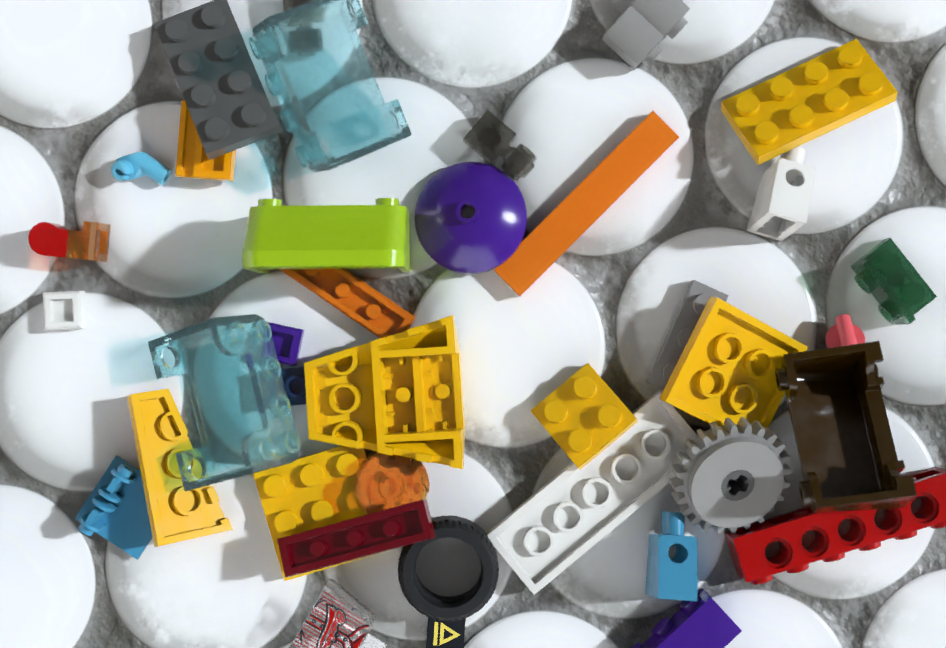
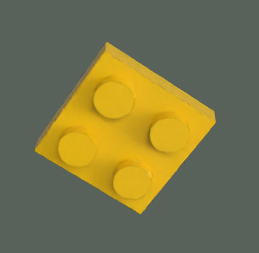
(584, 416)

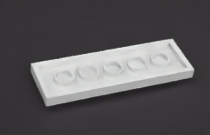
(588, 503)

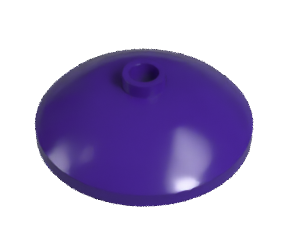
(474, 242)

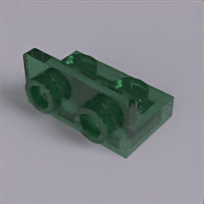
(892, 282)

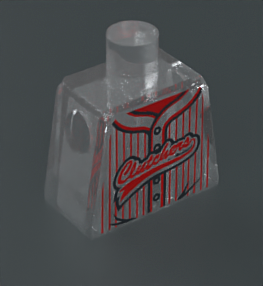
(337, 622)

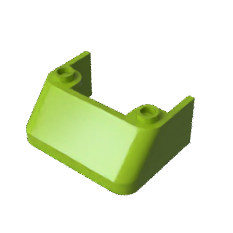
(327, 236)

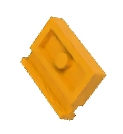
(191, 156)

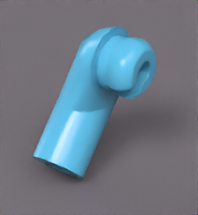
(139, 165)

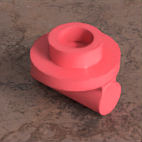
(844, 333)

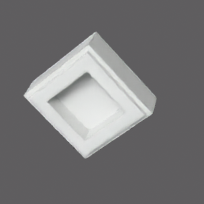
(64, 310)

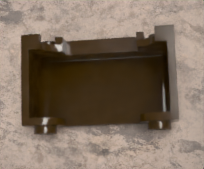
(843, 430)

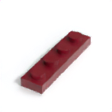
(356, 538)

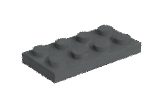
(217, 78)

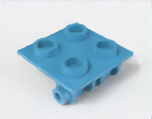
(118, 509)

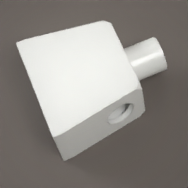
(783, 197)

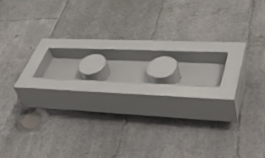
(681, 330)

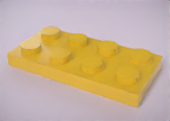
(808, 101)

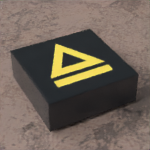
(445, 633)

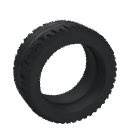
(462, 605)

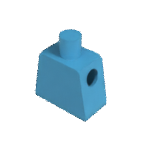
(676, 577)

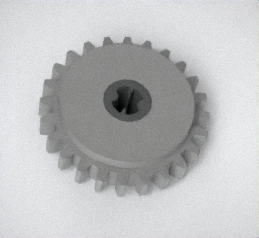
(730, 475)

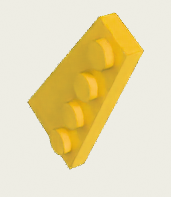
(159, 436)

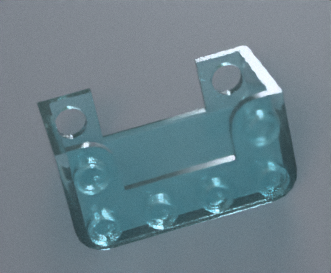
(326, 83)
(234, 397)

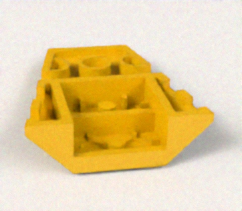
(392, 395)

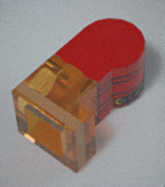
(58, 241)

